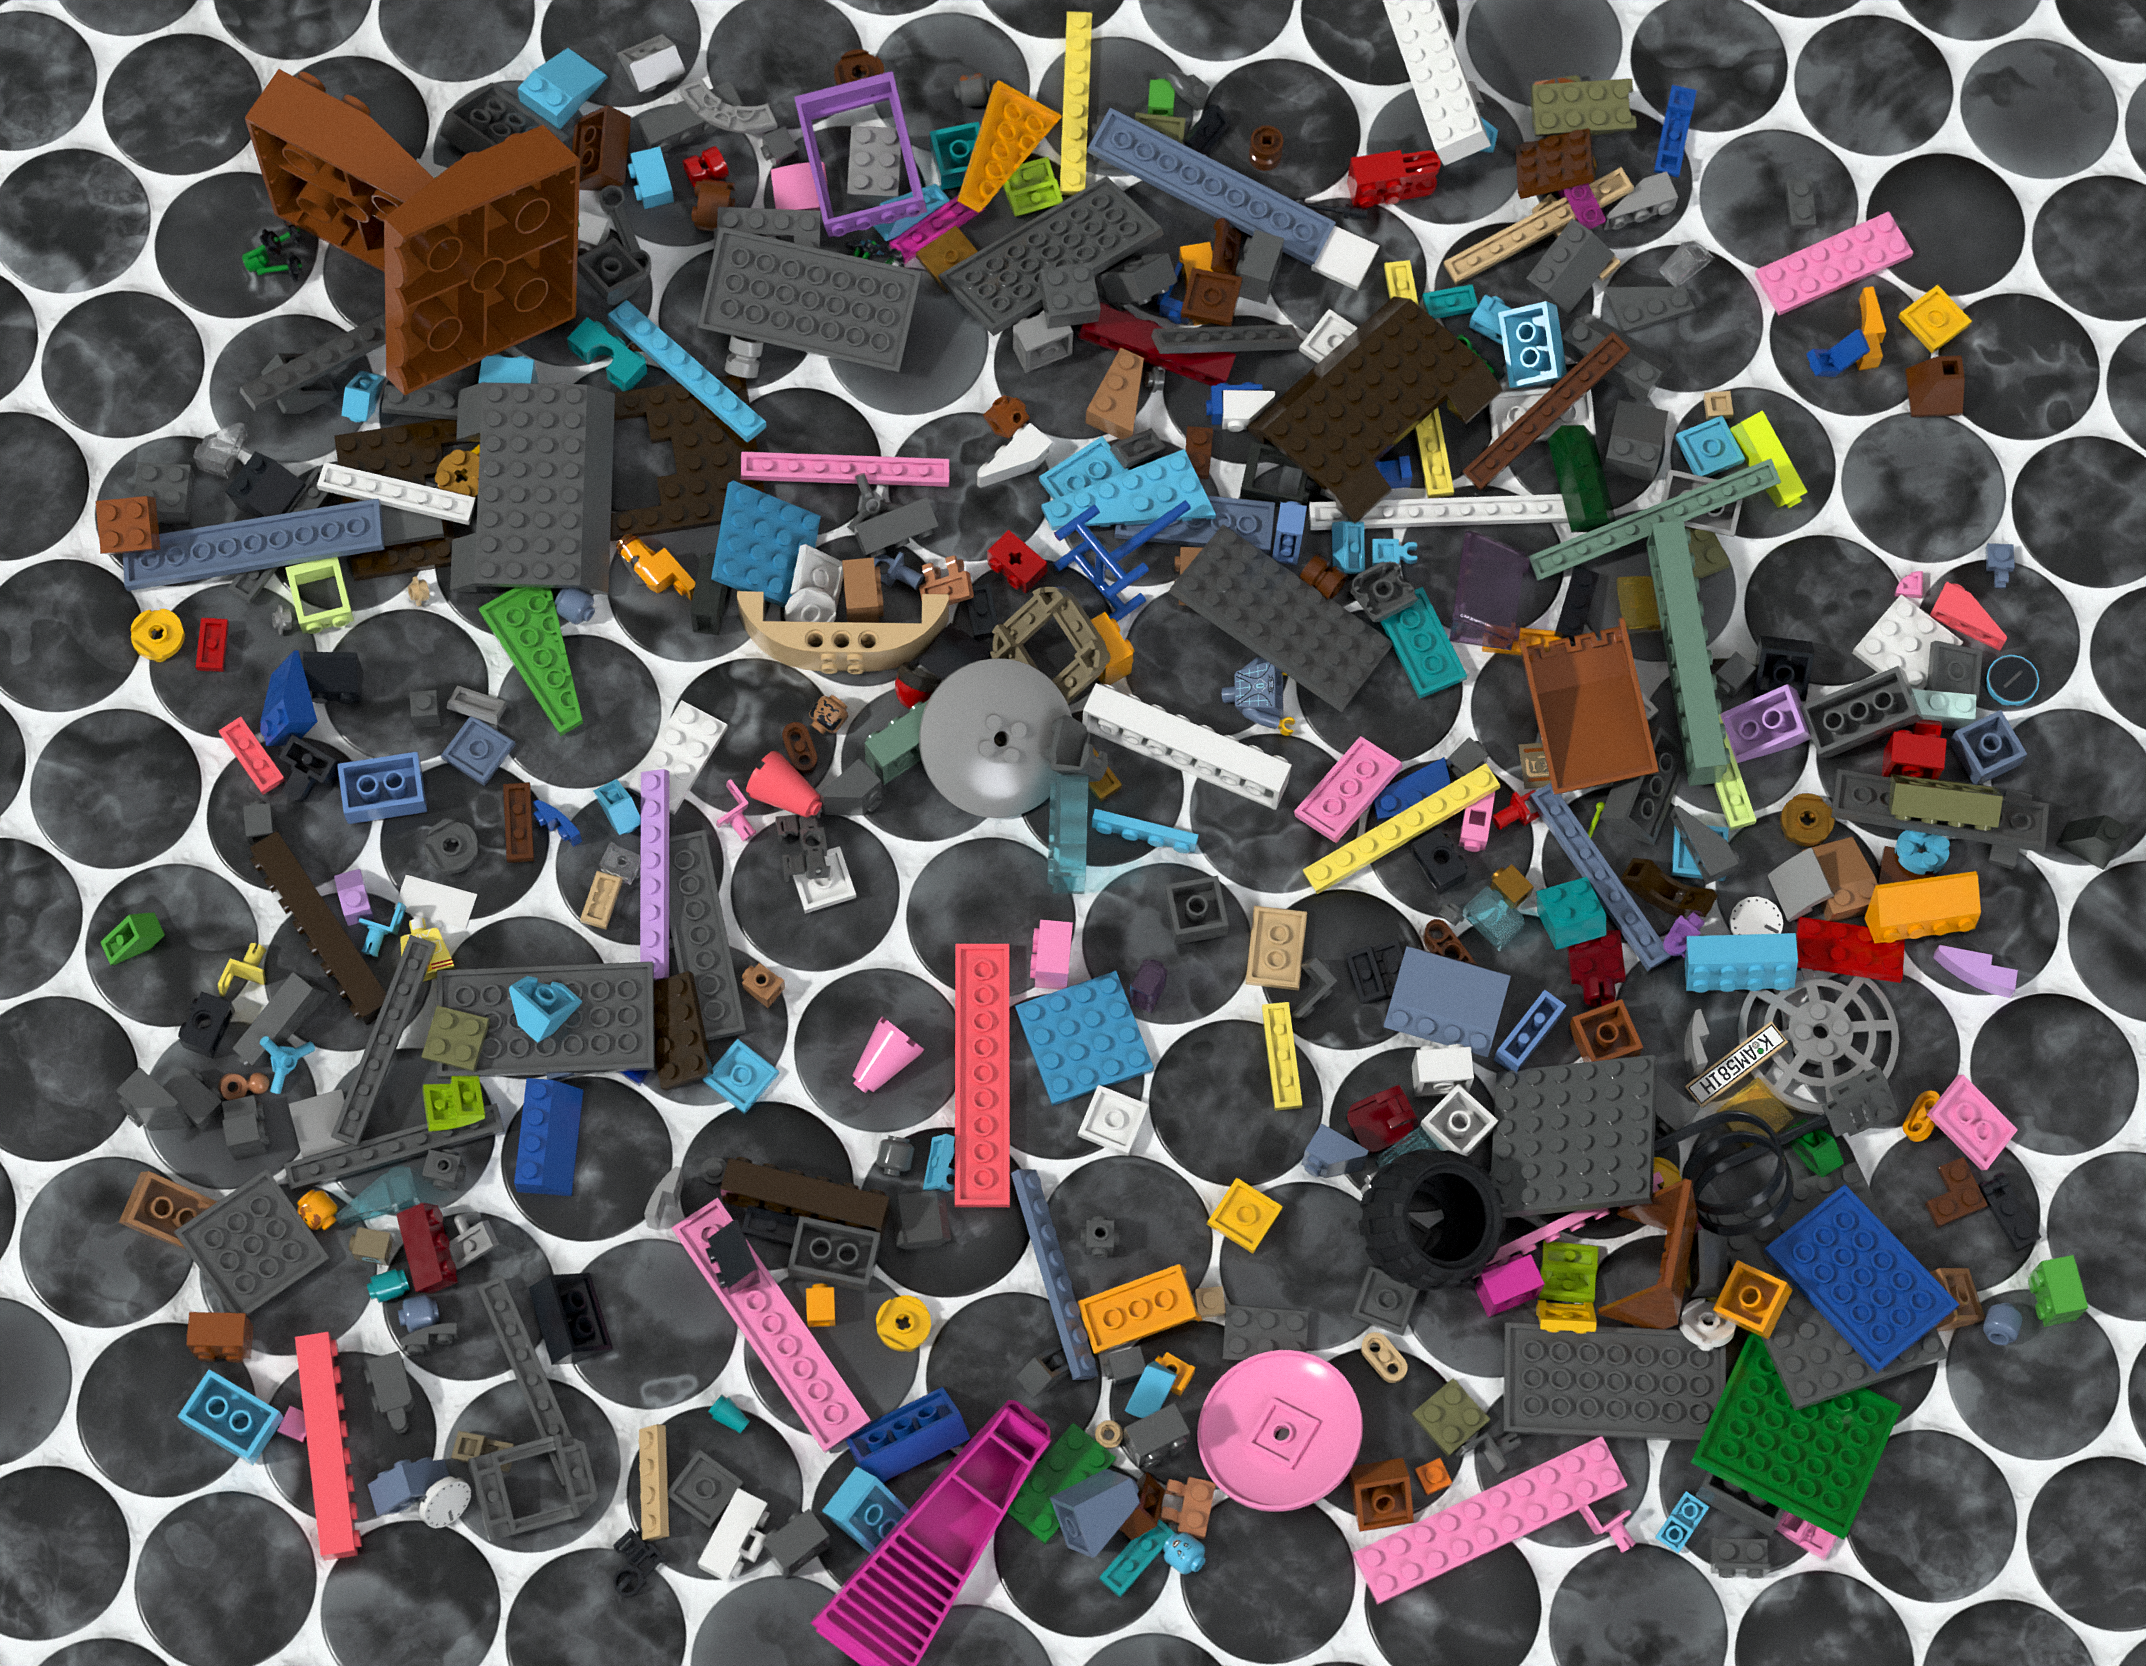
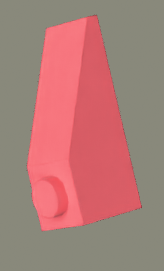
(1964, 613)

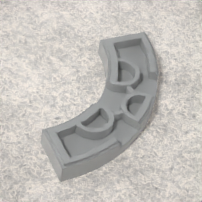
(725, 116)

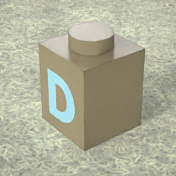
(371, 1246)

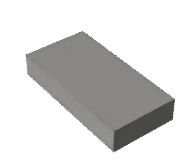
(476, 705)

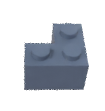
(405, 1484)

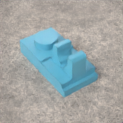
(938, 1169)

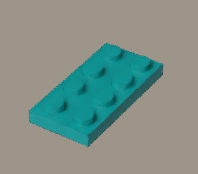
(1424, 647)

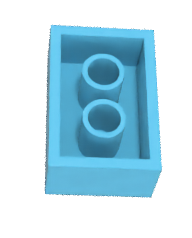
(231, 1417)

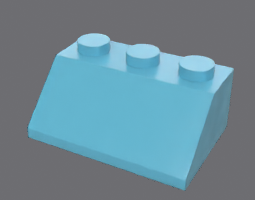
(1533, 345)

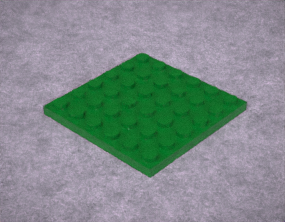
(1798, 1460)

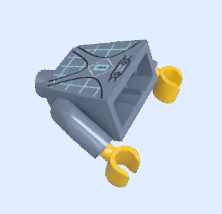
(1259, 695)

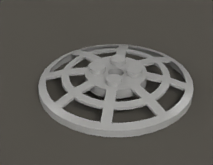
(1817, 1050)

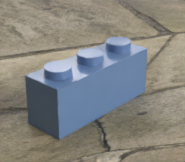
(1289, 532)
(1530, 1032)

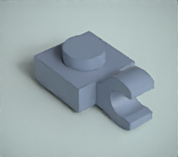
(2001, 561)

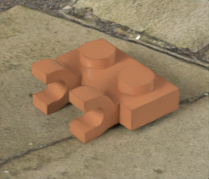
(957, 584)
(1195, 1508)

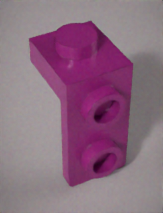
(1583, 205)

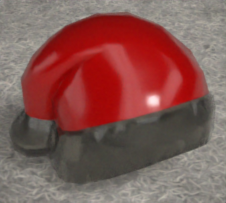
(914, 685)

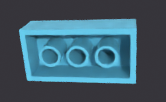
(1741, 962)

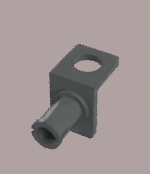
(1493, 1450)

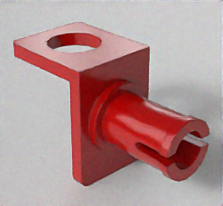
(1515, 810)

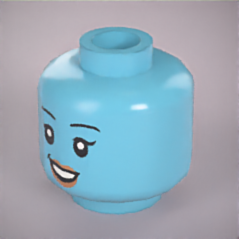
(1184, 1553)

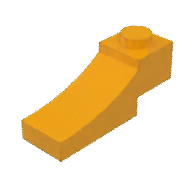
(1872, 328)

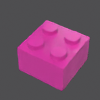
(1509, 1285)

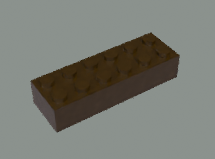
(803, 1196)

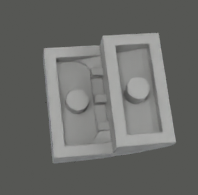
(1800, 884)
(1693, 1047)
(315, 1122)
(665, 1194)

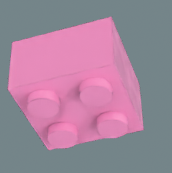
(1053, 950)

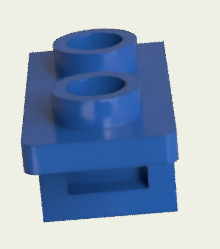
(1171, 307)
(1841, 356)
(1214, 406)

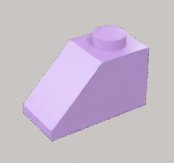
(353, 896)

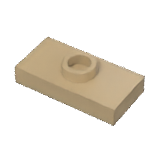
(601, 900)

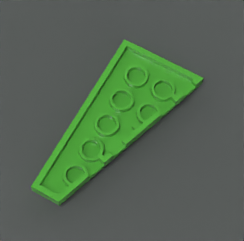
(532, 638)

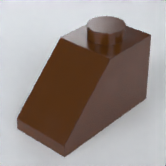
(1148, 1511)

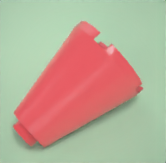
(783, 787)

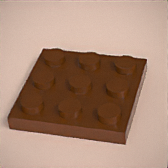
(1554, 163)

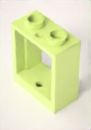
(315, 571)

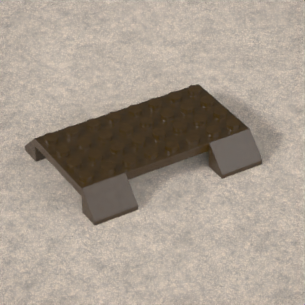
(1370, 398)

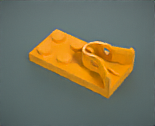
(1138, 1309)

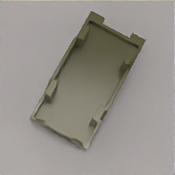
(1582, 105)

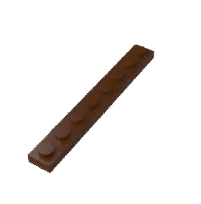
(1546, 411)

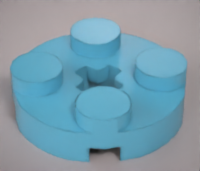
(1918, 863)

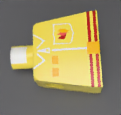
(441, 958)

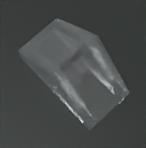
(1685, 262)

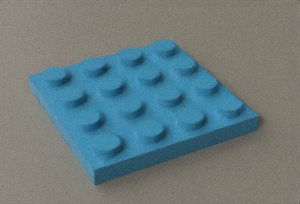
(761, 542)
(1084, 1038)

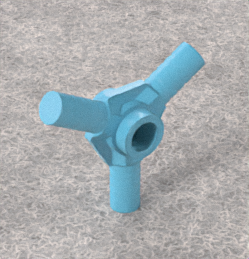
(284, 1060)

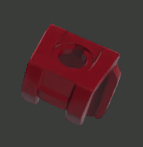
(1382, 1119)

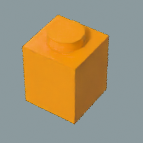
(820, 1305)

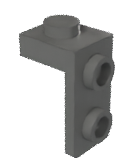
(1319, 972)

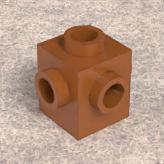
(1006, 416)

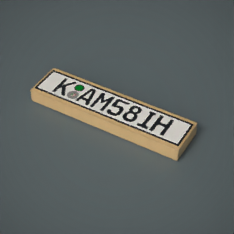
(1736, 1065)

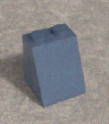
(1095, 1510)

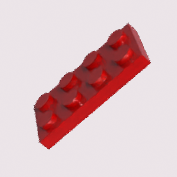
(1847, 950)

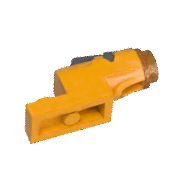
(653, 569)

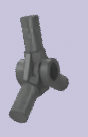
(870, 503)

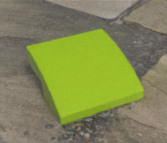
(1032, 188)
(454, 1103)
(1568, 1272)

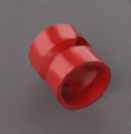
(713, 163)

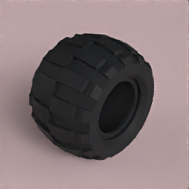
(1469, 1211)

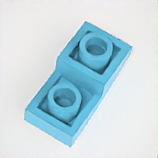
(1682, 1522)

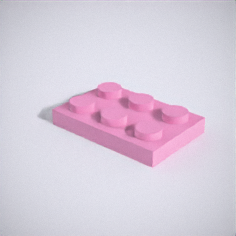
(1972, 1122)

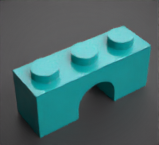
(592, 340)

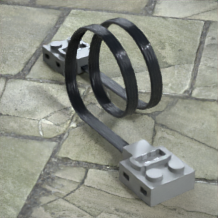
(1855, 1108)

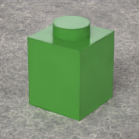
(1161, 98)

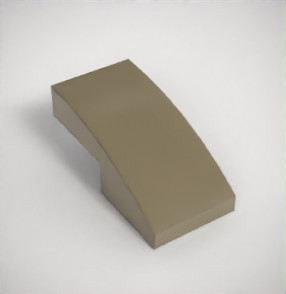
(473, 1445)

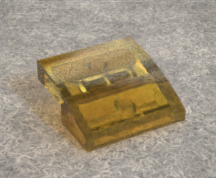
(1638, 602)

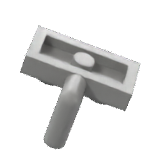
(472, 1241)

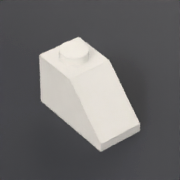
(1243, 407)

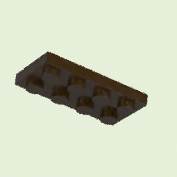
(679, 1032)

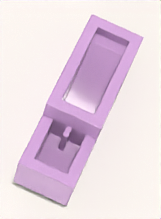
(1977, 970)

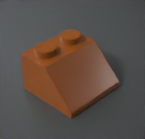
(1381, 1494)

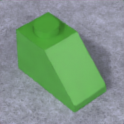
(131, 937)

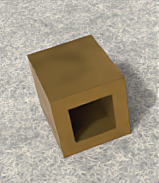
(1511, 886)

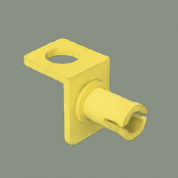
(247, 969)

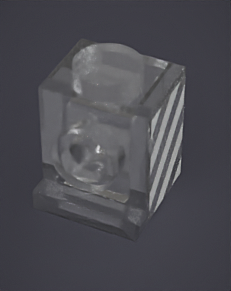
(628, 871)

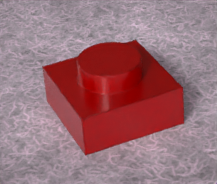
(1927, 727)

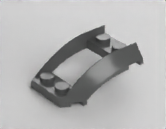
(493, 1494)

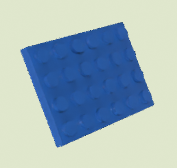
(1861, 1278)

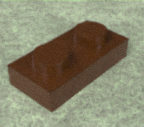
(1199, 449)

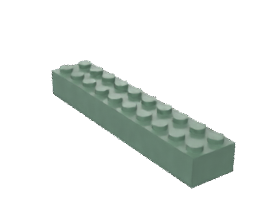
(1687, 653)

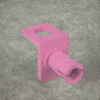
(735, 816)
(1613, 1526)

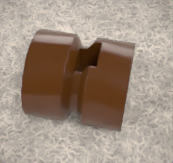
(1266, 148)
(1323, 577)

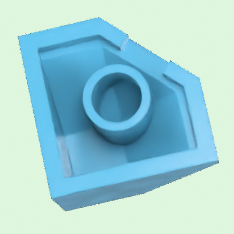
(541, 1006)

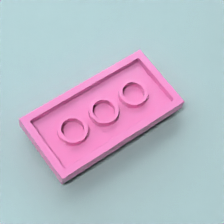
(1348, 789)

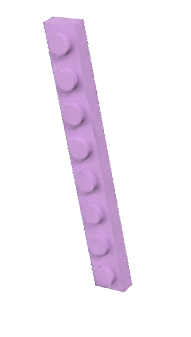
(655, 871)

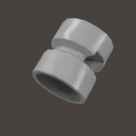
(744, 356)

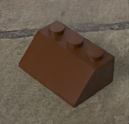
(602, 147)

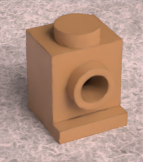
(766, 992)

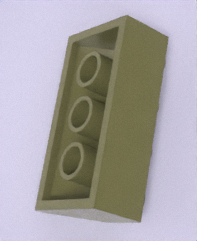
(1945, 801)

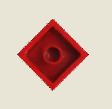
(1914, 755)

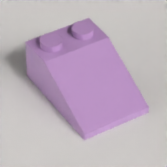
(1766, 724)

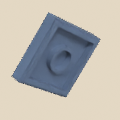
(478, 750)

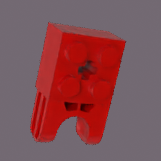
(1392, 177)

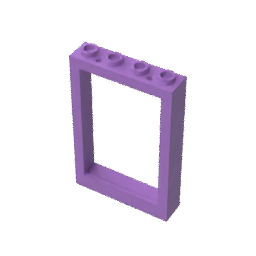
(845, 98)

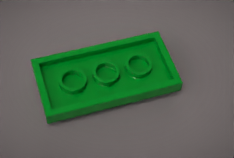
(1066, 1464)

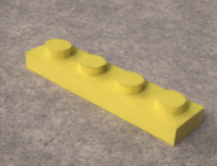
(1281, 1056)

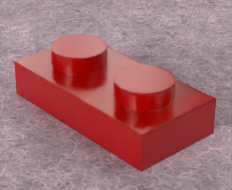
(212, 644)

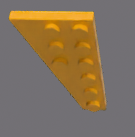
(1006, 137)

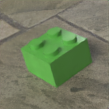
(2058, 1291)

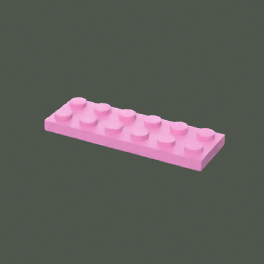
(1833, 263)

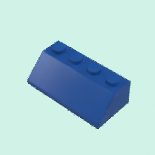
(548, 1137)
(908, 1436)

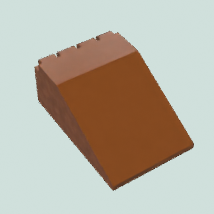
(1589, 710)
(1661, 1304)

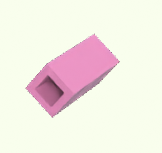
(1476, 824)

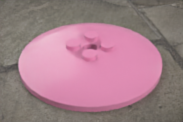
(1274, 1394)

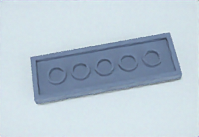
(1245, 517)

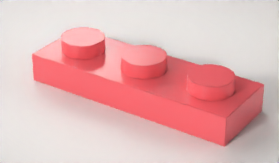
(251, 755)

